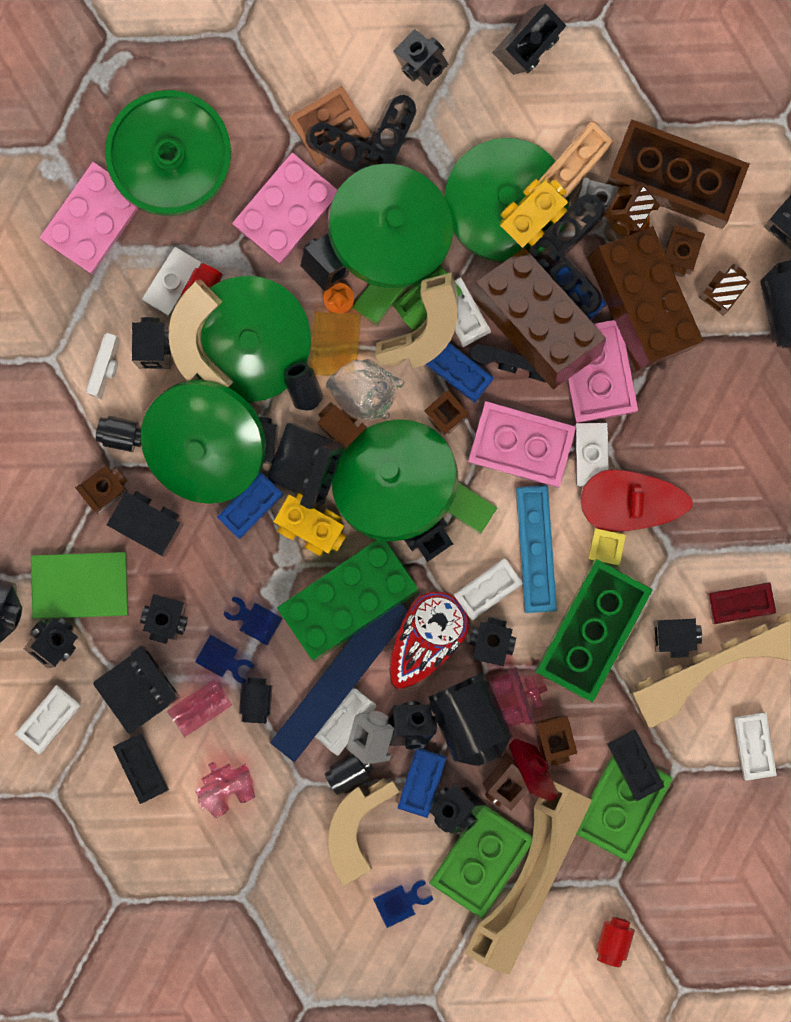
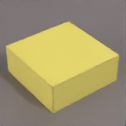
(606, 547)

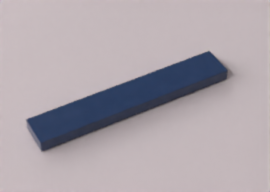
(336, 684)

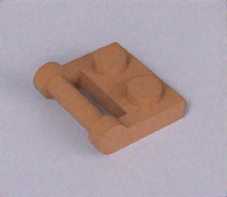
(333, 109)

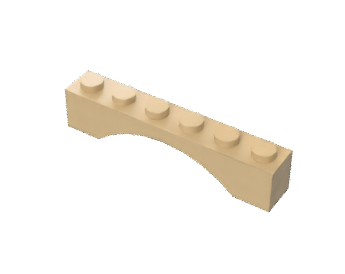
(664, 698)
(504, 932)

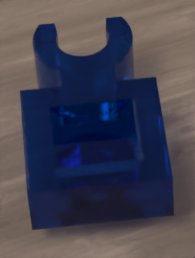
(258, 621)
(220, 657)
(397, 904)

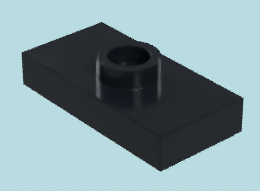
(635, 765)
(141, 768)

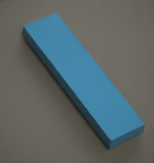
(536, 549)

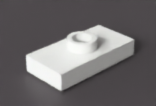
(170, 281)
(470, 321)
(104, 366)
(591, 450)
(488, 589)
(48, 719)
(338, 727)
(754, 746)

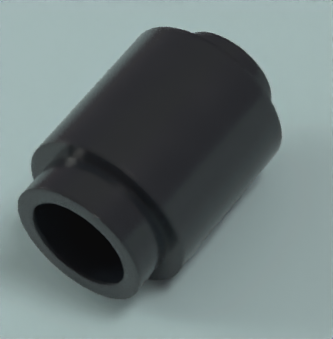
(303, 386)
(118, 433)
(255, 700)
(348, 774)

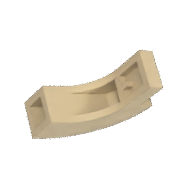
(186, 331)
(435, 333)
(343, 844)

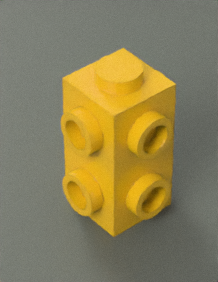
(542, 203)
(318, 529)

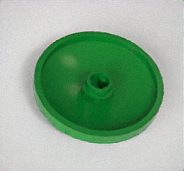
(168, 153)
(484, 185)
(390, 225)
(256, 335)
(203, 441)
(395, 480)

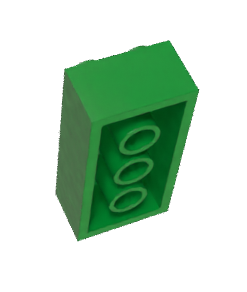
(347, 599)
(593, 630)

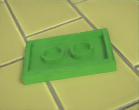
(79, 585)
(614, 816)
(482, 862)

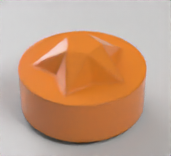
(339, 298)

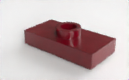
(741, 603)
(533, 769)

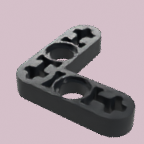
(375, 148)
(560, 248)

